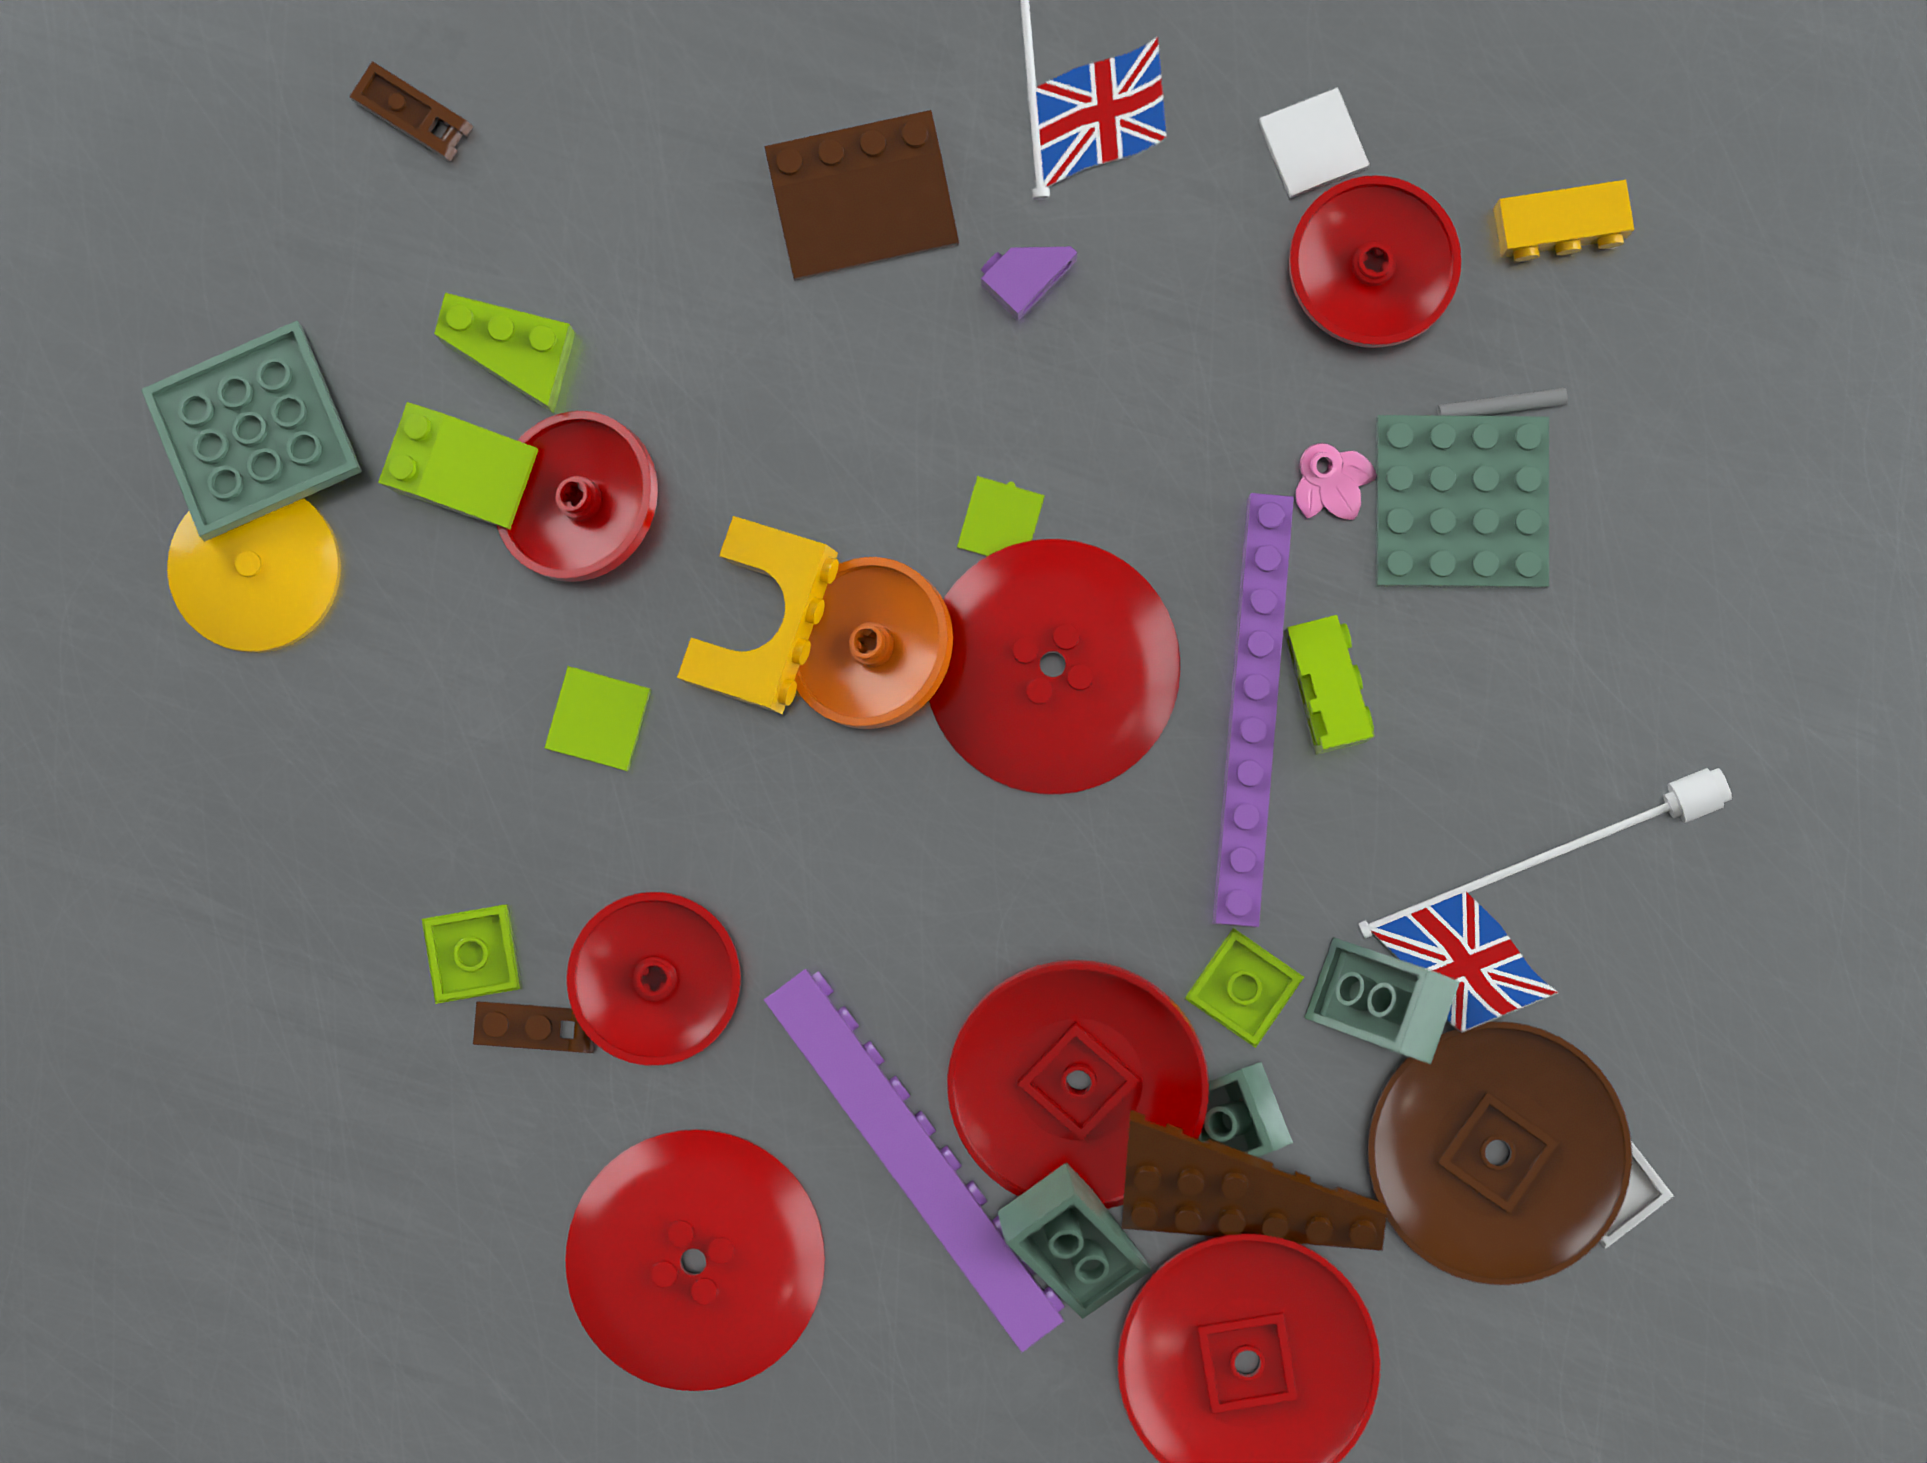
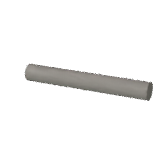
(1505, 404)

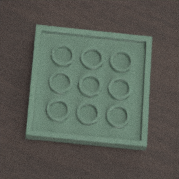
(251, 431)
(1462, 501)

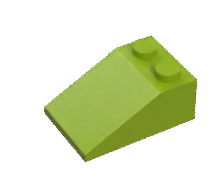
(457, 466)

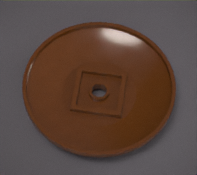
(1563, 1166)

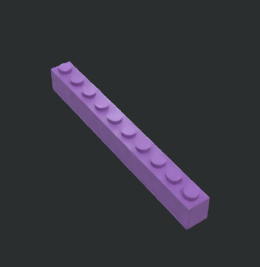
(1253, 710)
(913, 1157)

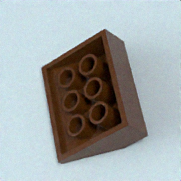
(862, 194)

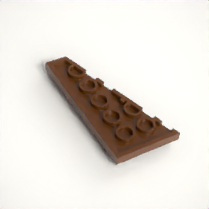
(1222, 1191)

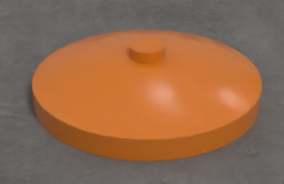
(876, 646)

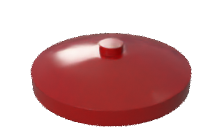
(1375, 261)
(584, 497)
(653, 978)

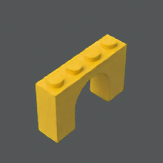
(767, 673)

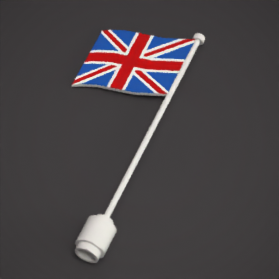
(1093, 111)
(1468, 945)

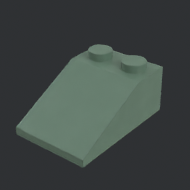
(1382, 1000)
(1245, 1113)
(1072, 1241)

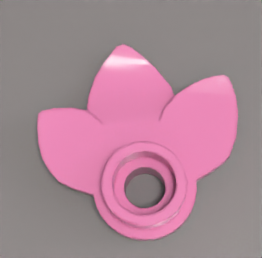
(1336, 487)

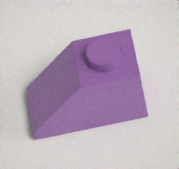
(1025, 275)

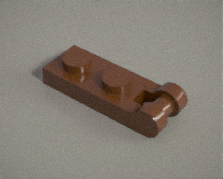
(409, 110)
(527, 1027)

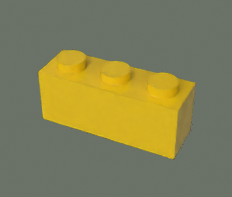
(1564, 220)

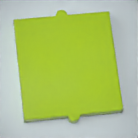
(999, 517)

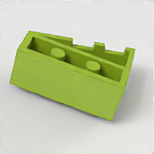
(510, 344)
(1329, 684)

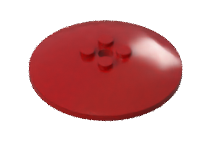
(1116, 678)
(1062, 1018)
(758, 1248)
(1262, 1297)

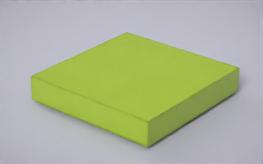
(597, 718)
(471, 954)
(1244, 987)

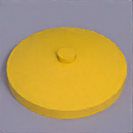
(258, 581)

